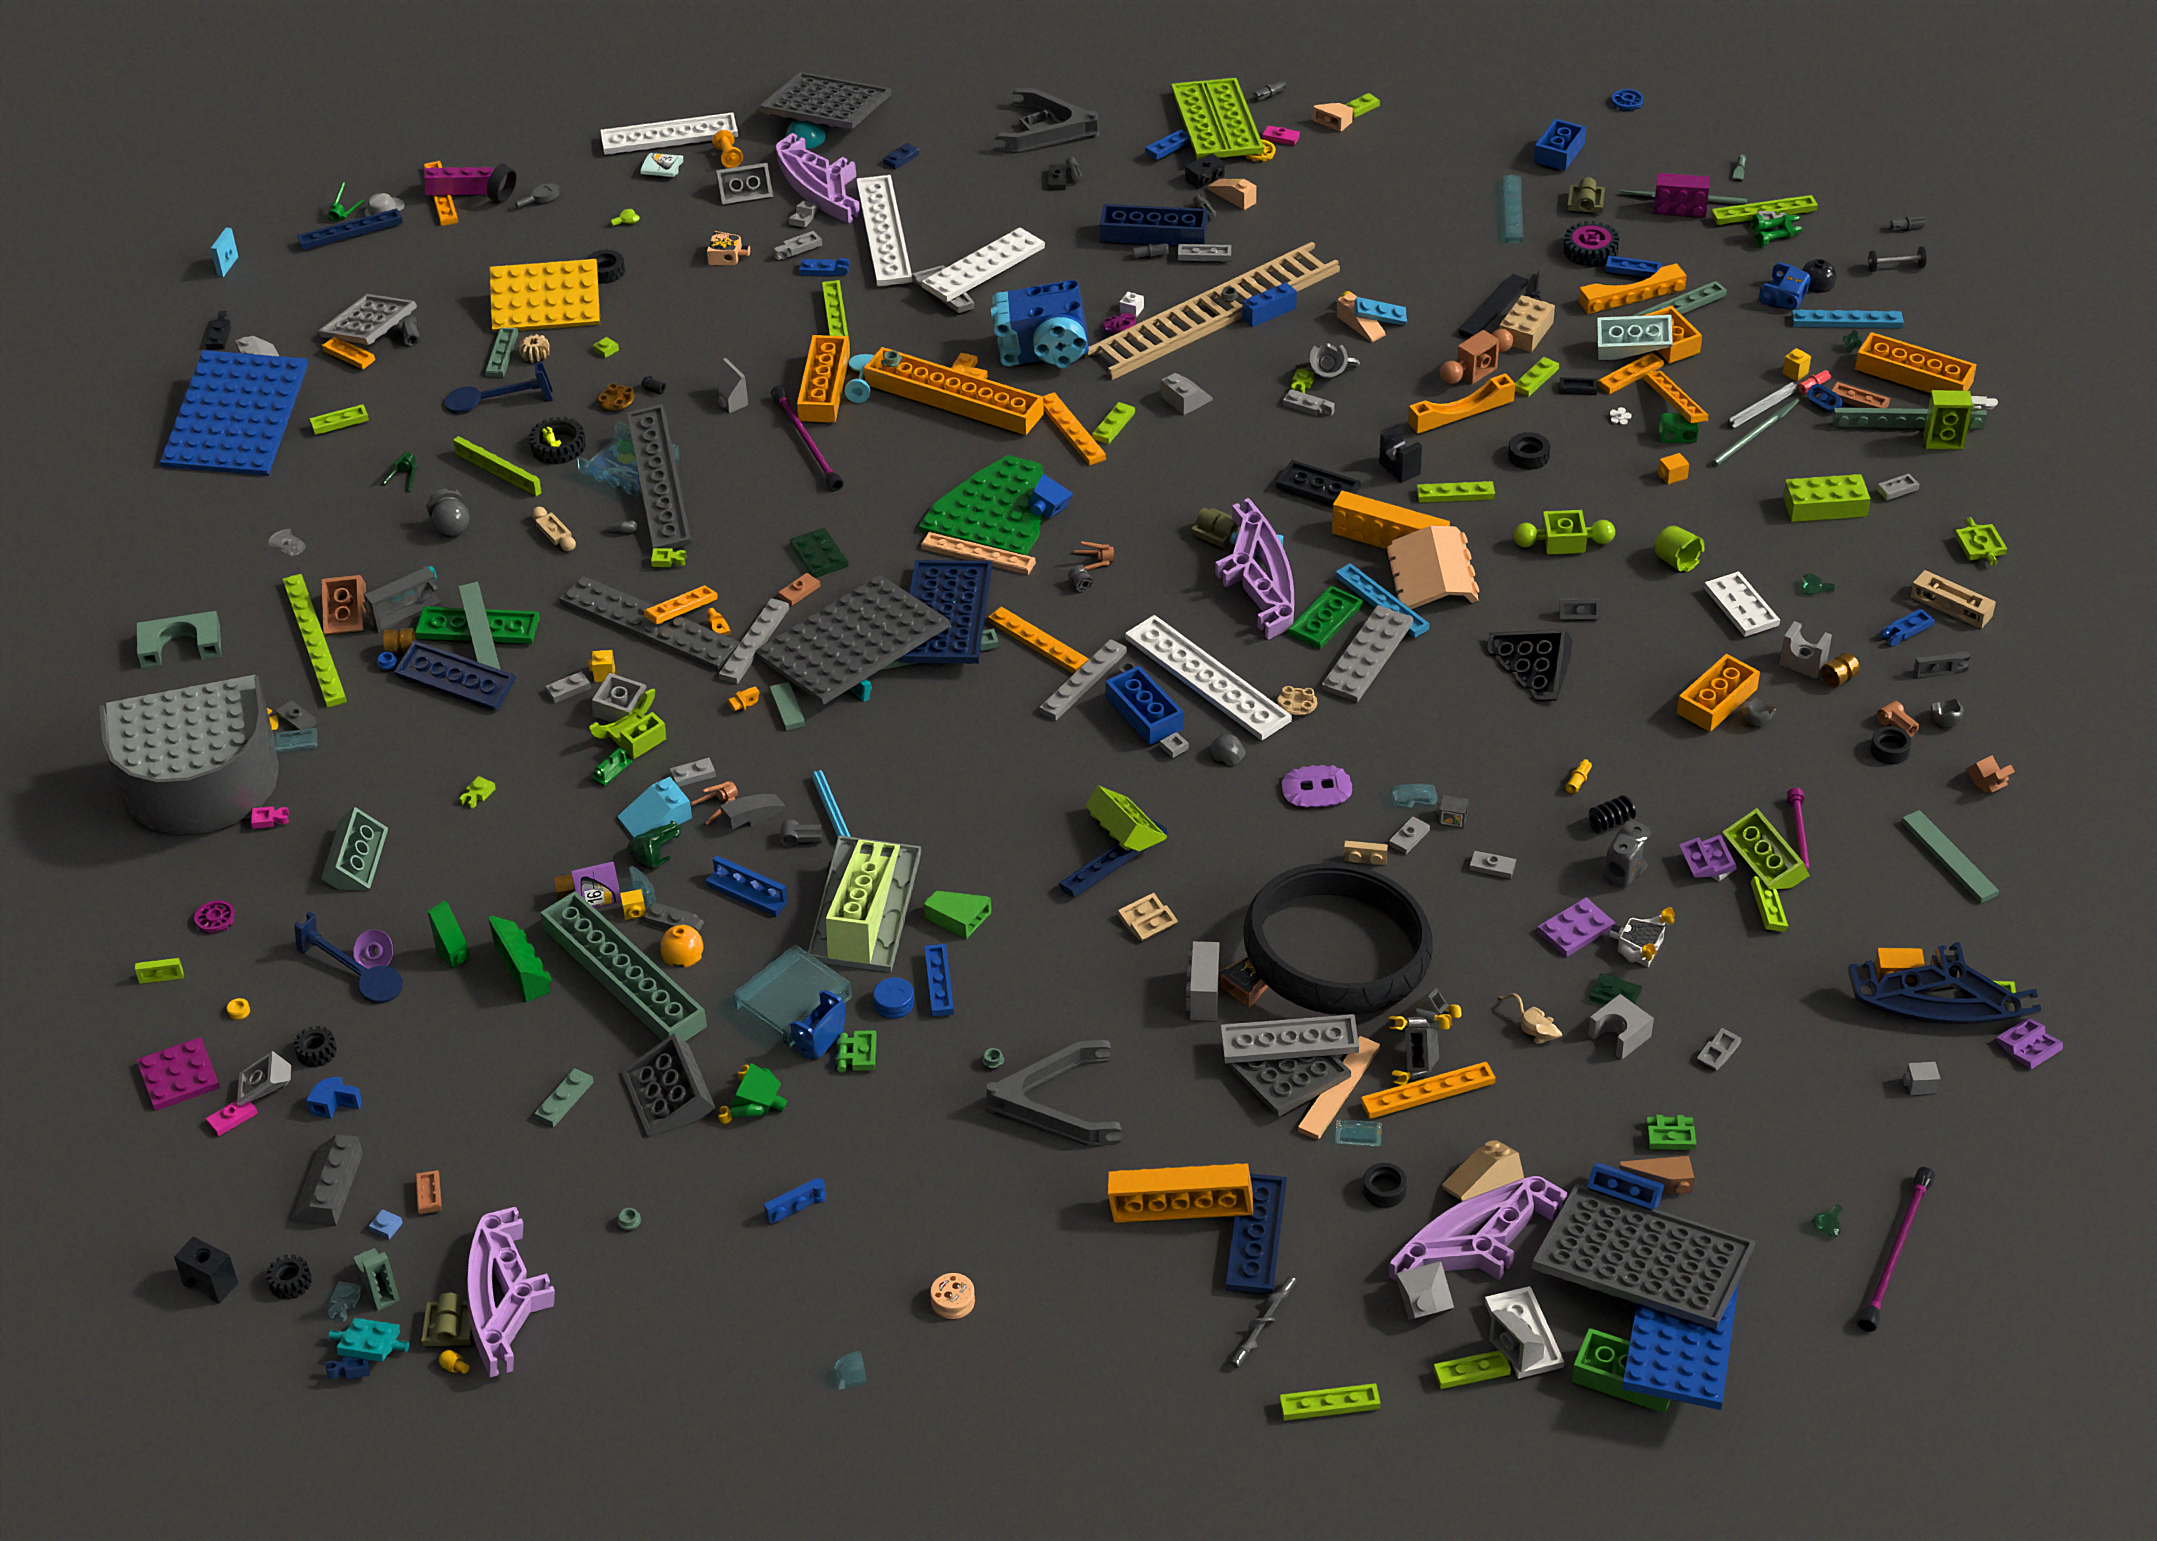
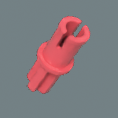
(1813, 379)

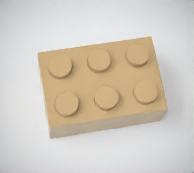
(1528, 322)

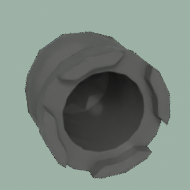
(448, 512)

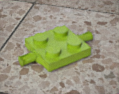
(1980, 542)

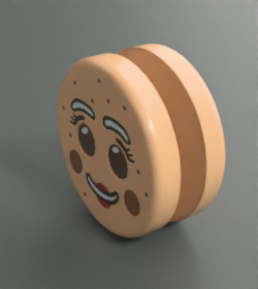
(952, 1296)

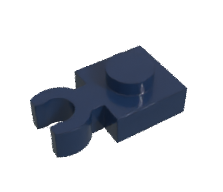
(350, 1367)

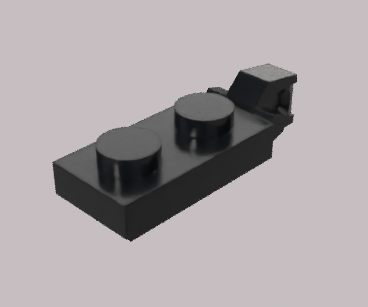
(218, 332)

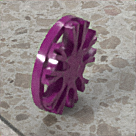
(1119, 323)
(214, 916)

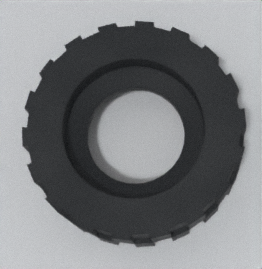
(608, 257)
(1527, 460)

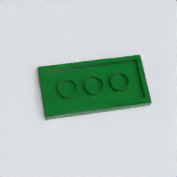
(1325, 617)

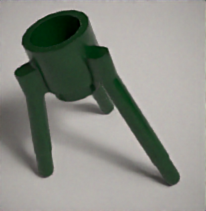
(404, 463)

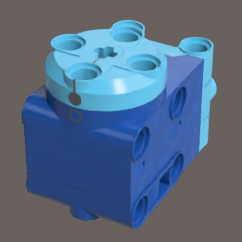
(1040, 324)

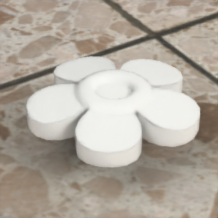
(1620, 416)

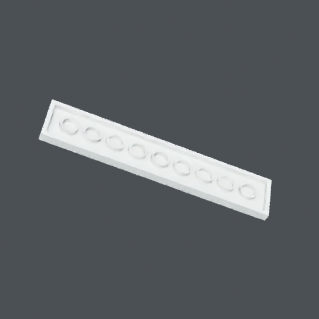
(884, 230)
(1208, 677)

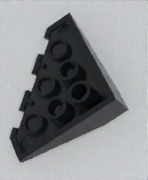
(1535, 658)

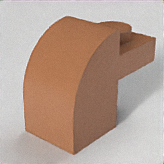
(1988, 775)

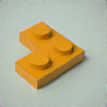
(966, 364)

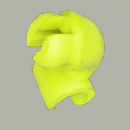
(549, 437)

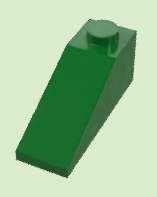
(447, 935)

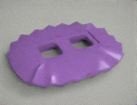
(1317, 796)

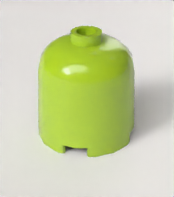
(1679, 548)

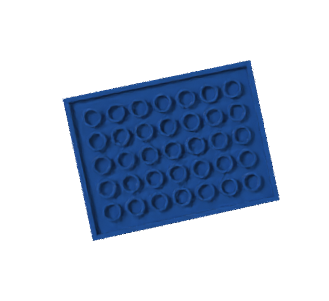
(234, 413)

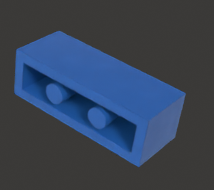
(1269, 304)
(1625, 1185)

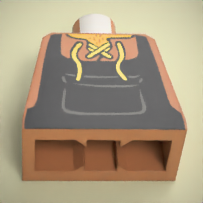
(1242, 982)

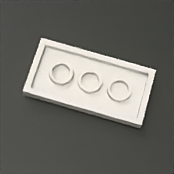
(1525, 1306)

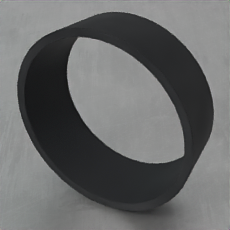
(495, 181)

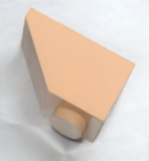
(1333, 115)

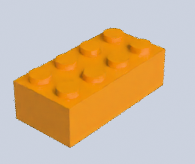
(1718, 692)

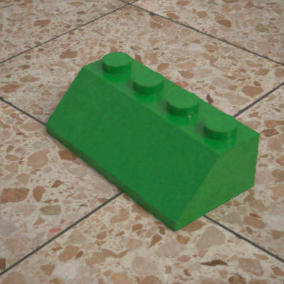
(519, 958)

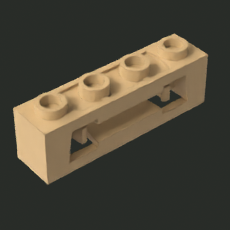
(1952, 599)

